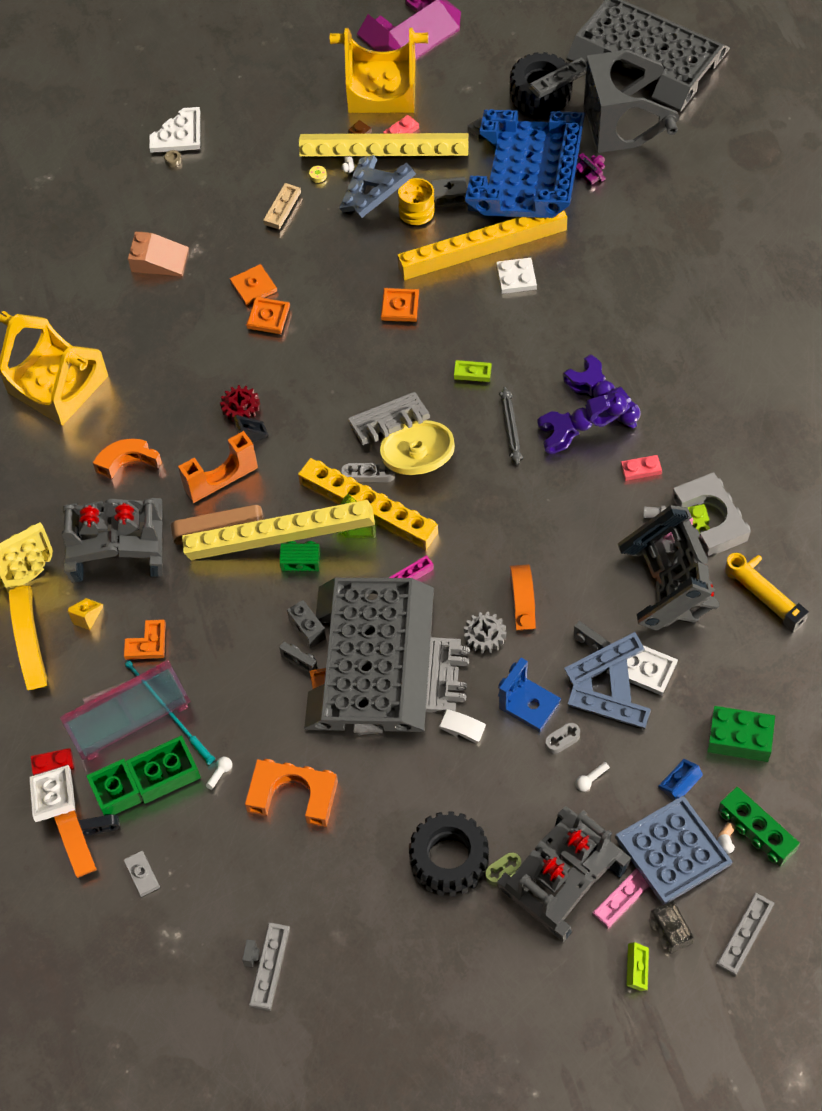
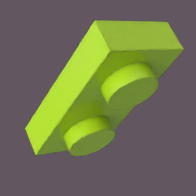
(472, 371)
(637, 966)

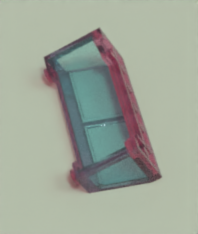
(125, 710)

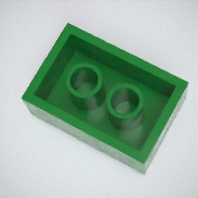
(741, 733)
(163, 769)

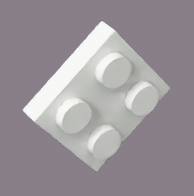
(516, 275)

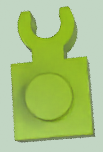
(700, 517)

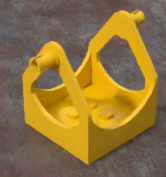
(379, 79)
(55, 374)

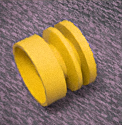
(416, 201)

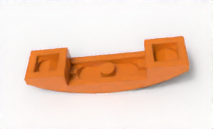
(75, 843)

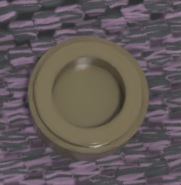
(172, 158)

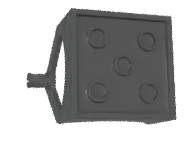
(607, 104)

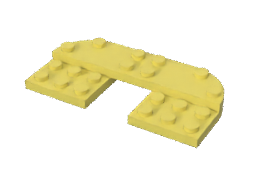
(24, 556)

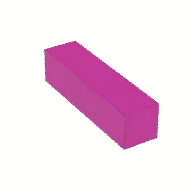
(416, 569)

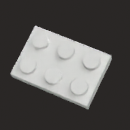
(651, 670)
(52, 793)

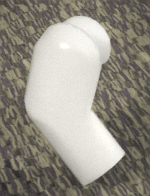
(348, 166)

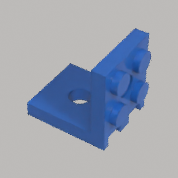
(518, 692)

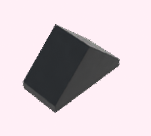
(253, 428)

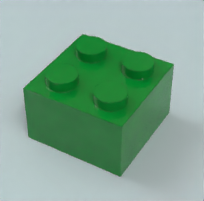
(114, 788)

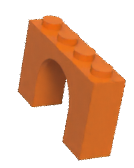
(239, 463)
(271, 775)

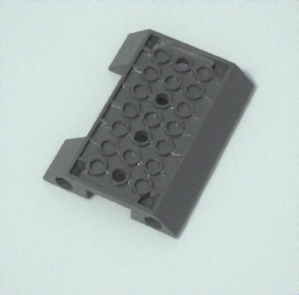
(683, 46)
(395, 651)

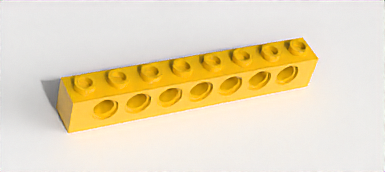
(421, 537)

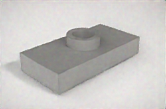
(141, 873)

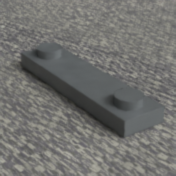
(558, 78)

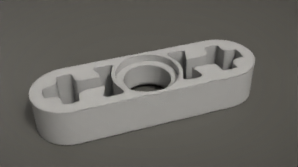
(354, 467)

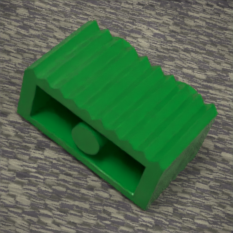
(300, 556)

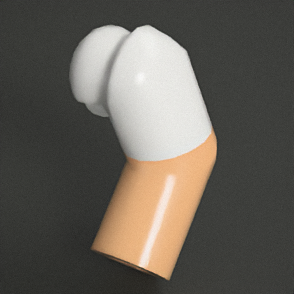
(724, 838)

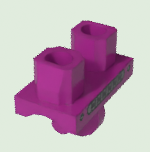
(593, 166)

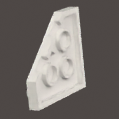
(178, 133)

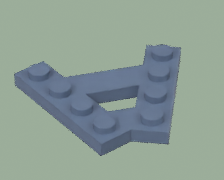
(383, 182)
(615, 659)

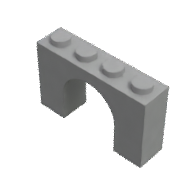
(711, 491)

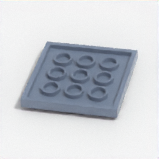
(673, 850)

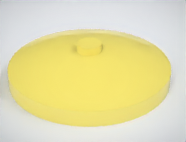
(418, 448)

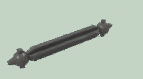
(511, 427)

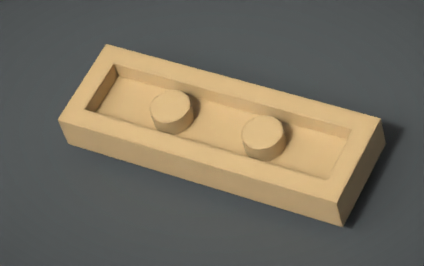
(282, 206)

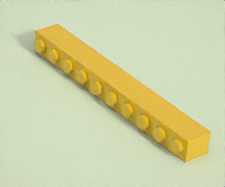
(478, 244)

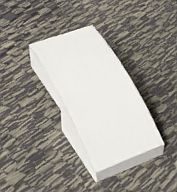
(462, 725)

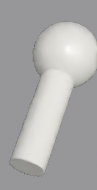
(223, 765)
(583, 782)

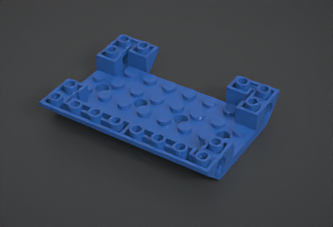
(548, 171)

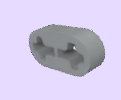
(564, 741)

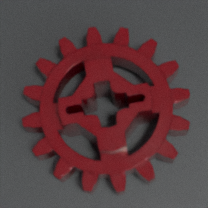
(231, 401)

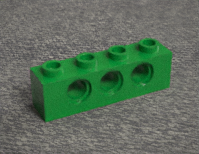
(755, 815)

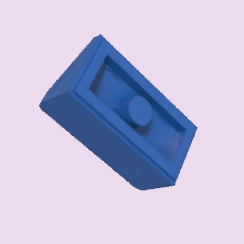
(681, 779)

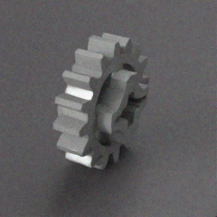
(491, 626)

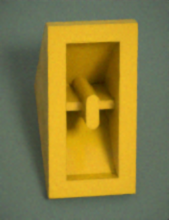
(85, 613)

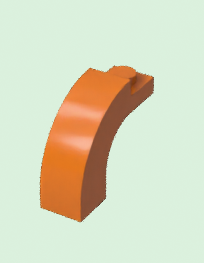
(122, 452)
(523, 596)

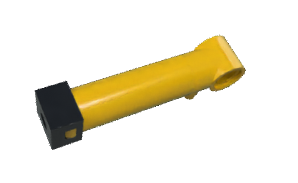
(792, 614)

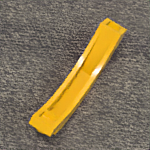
(26, 637)

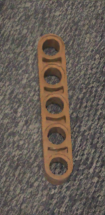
(215, 521)

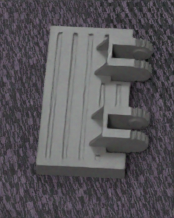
(389, 418)
(443, 676)

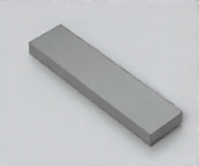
(745, 934)
(269, 966)

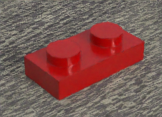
(51, 760)

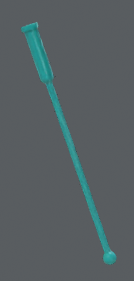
(192, 739)

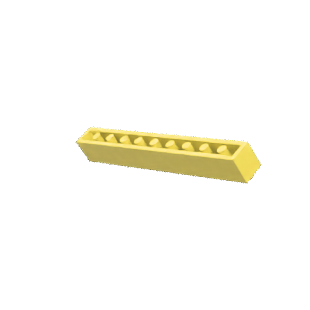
(384, 144)
(278, 530)

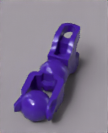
(594, 384)
(598, 411)

